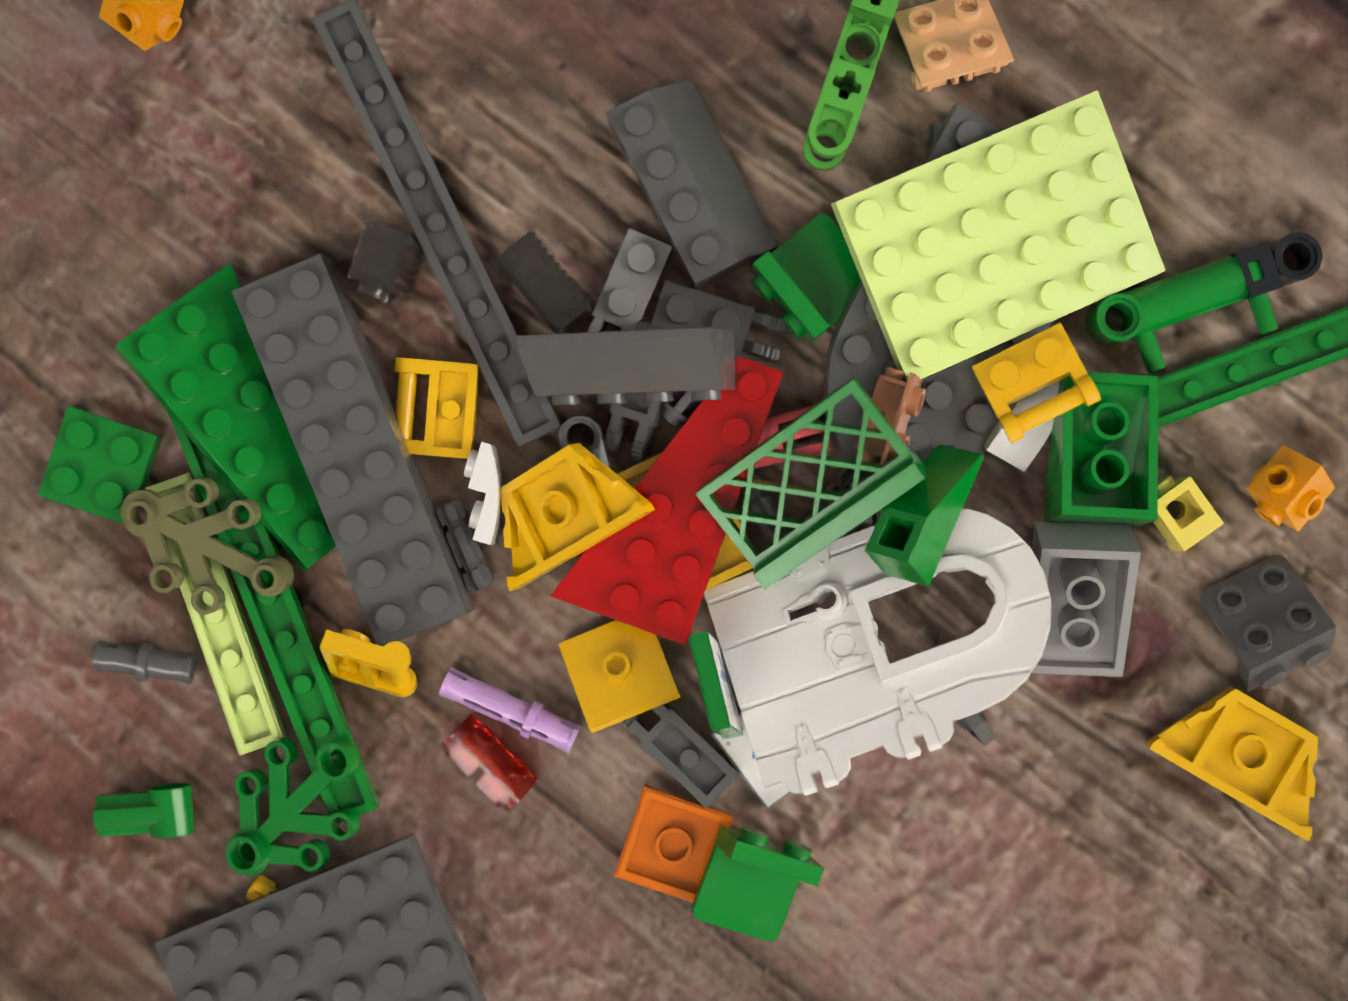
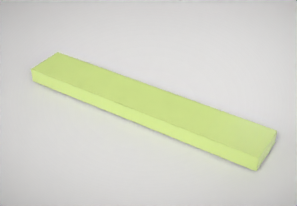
(227, 644)

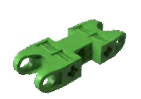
(838, 117)

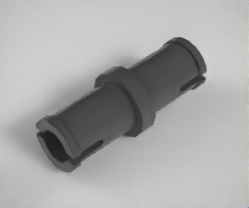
(144, 662)

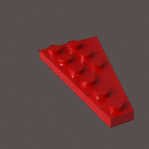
(662, 562)

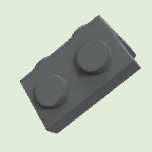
(1269, 622)

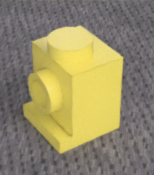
(1195, 517)

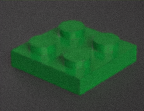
(98, 463)

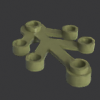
(198, 543)

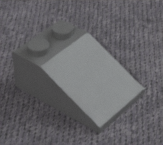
(1092, 595)

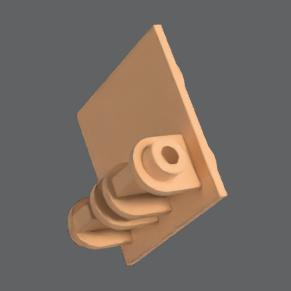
(952, 41)

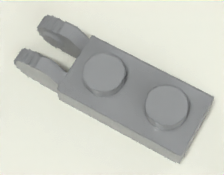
(630, 282)

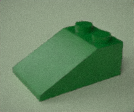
(1106, 455)

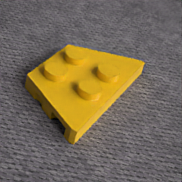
(563, 511)
(1247, 755)

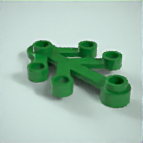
(288, 809)

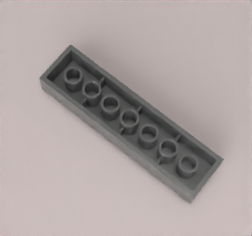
(353, 449)

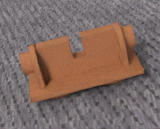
(899, 402)

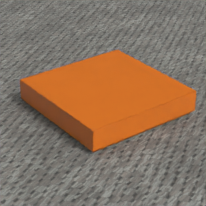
(669, 842)

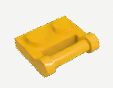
(1028, 369)
(449, 406)
(367, 664)

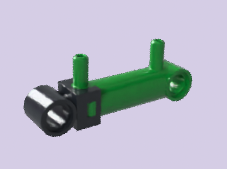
(1205, 289)

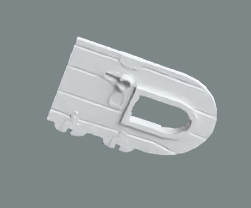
(823, 681)

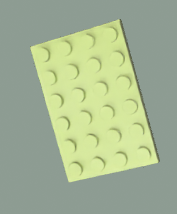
(999, 237)

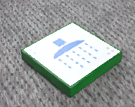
(715, 685)

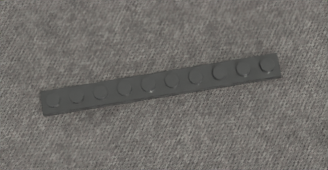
(434, 219)

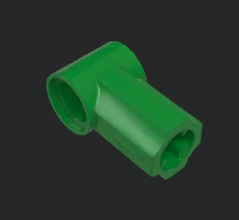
(160, 810)

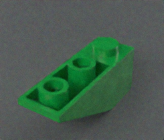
(920, 521)

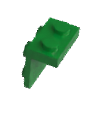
(809, 278)
(752, 882)

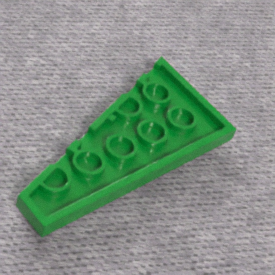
(215, 388)

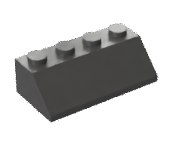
(690, 181)
(630, 363)

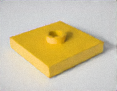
(617, 673)

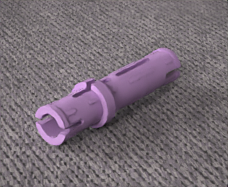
(508, 709)

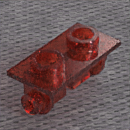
(505, 776)

